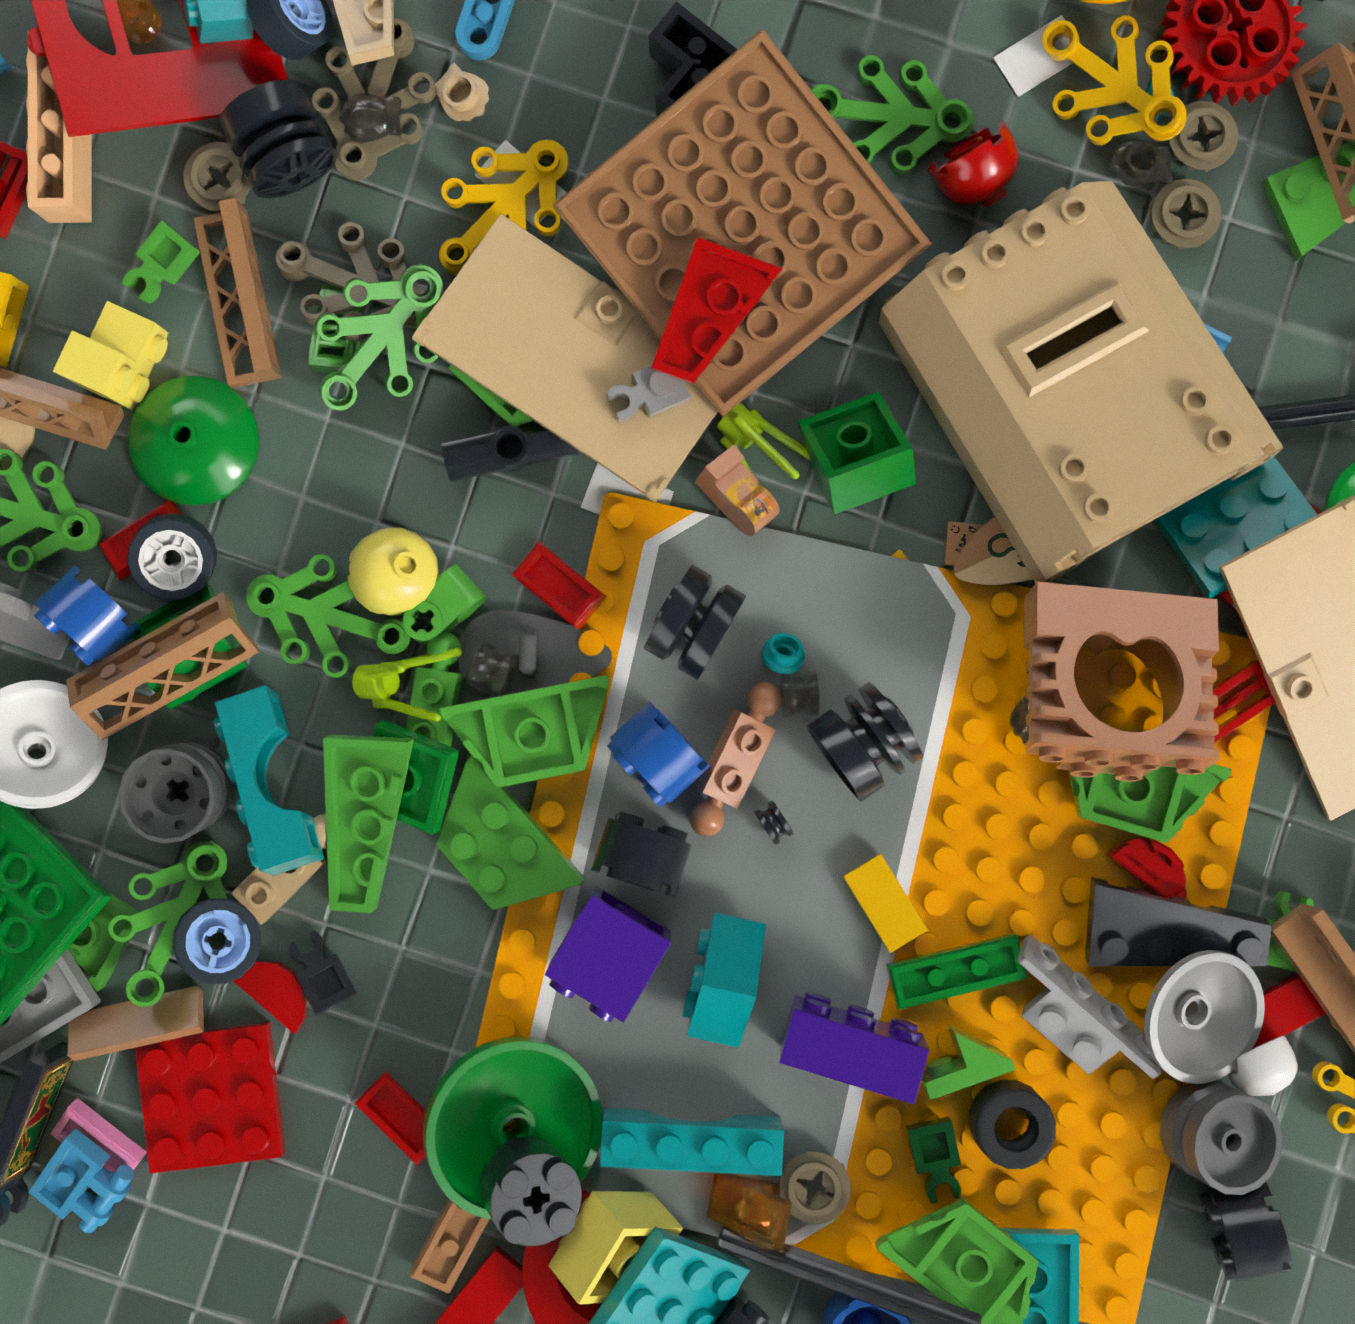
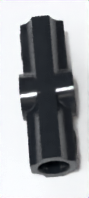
(481, 455)

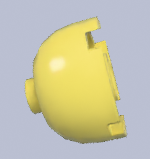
(392, 571)

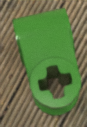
(451, 601)

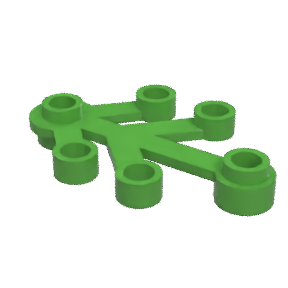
(899, 113)
(385, 330)
(30, 515)
(318, 614)
(170, 912)

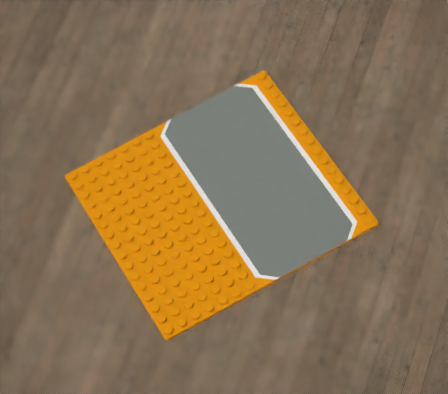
(971, 834)

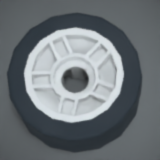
(176, 579)

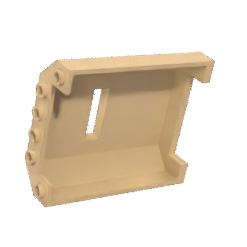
(1105, 429)

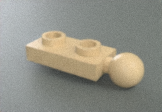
(267, 893)

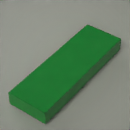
(956, 971)

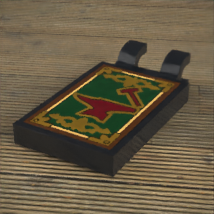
(27, 1123)

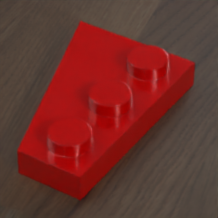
(709, 307)

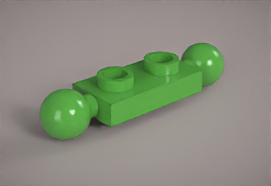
(436, 689)

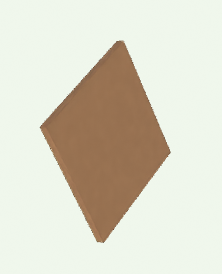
(763, 173)

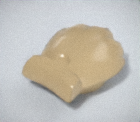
(462, 94)

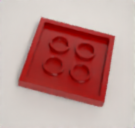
(210, 1099)

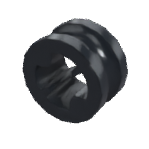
(774, 822)

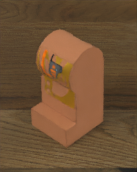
(738, 492)

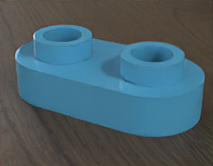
(485, 19)

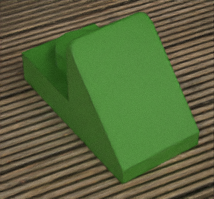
(975, 1064)

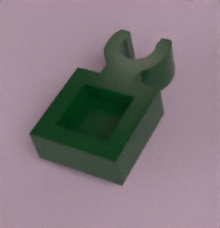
(935, 1151)

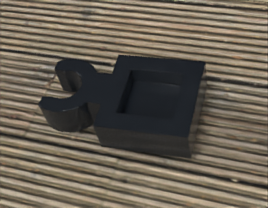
(324, 980)

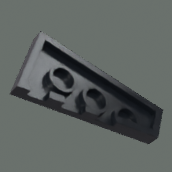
(1153, 930)

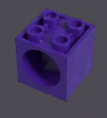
(608, 955)

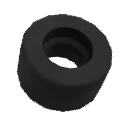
(1032, 1144)

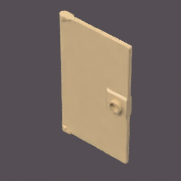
(553, 349)
(1301, 623)

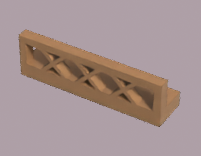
(1342, 79)
(248, 294)
(58, 409)
(146, 659)
(1322, 963)

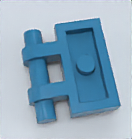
(69, 1174)

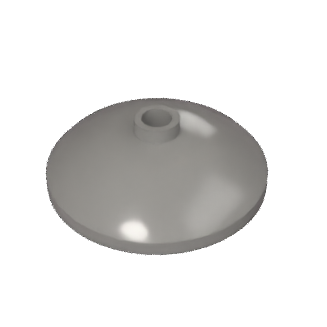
(1204, 1016)

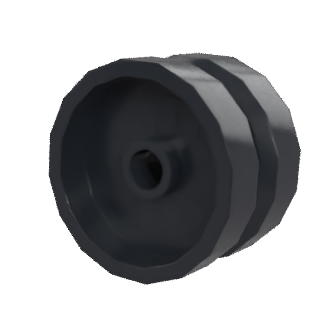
(691, 620)

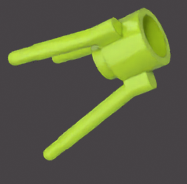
(744, 429)
(382, 681)

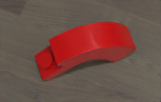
(545, 1294)

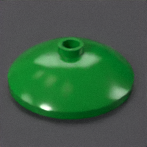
(220, 445)

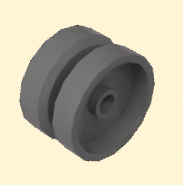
(1221, 1136)

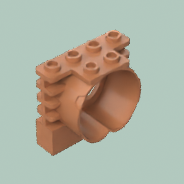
(1171, 638)

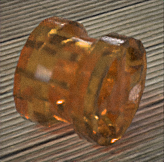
(144, 29)

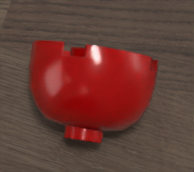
(978, 167)

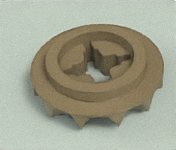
(1213, 121)
(199, 179)
(1201, 203)
(825, 1205)

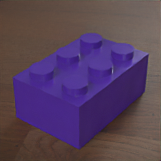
(854, 1047)

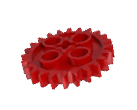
(1232, 39)

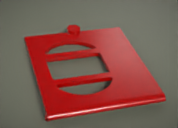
(143, 90)

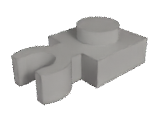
(652, 390)

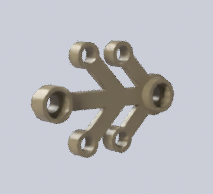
(378, 86)
(311, 266)

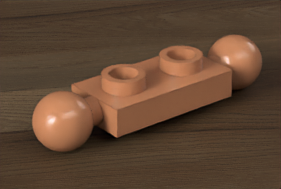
(735, 759)

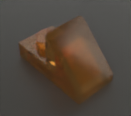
(750, 1208)

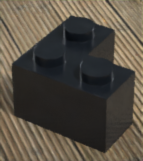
(686, 51)

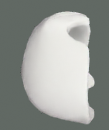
(1265, 1068)

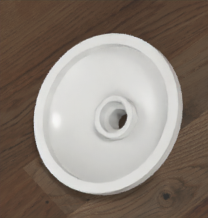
(39, 717)

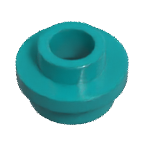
(783, 653)

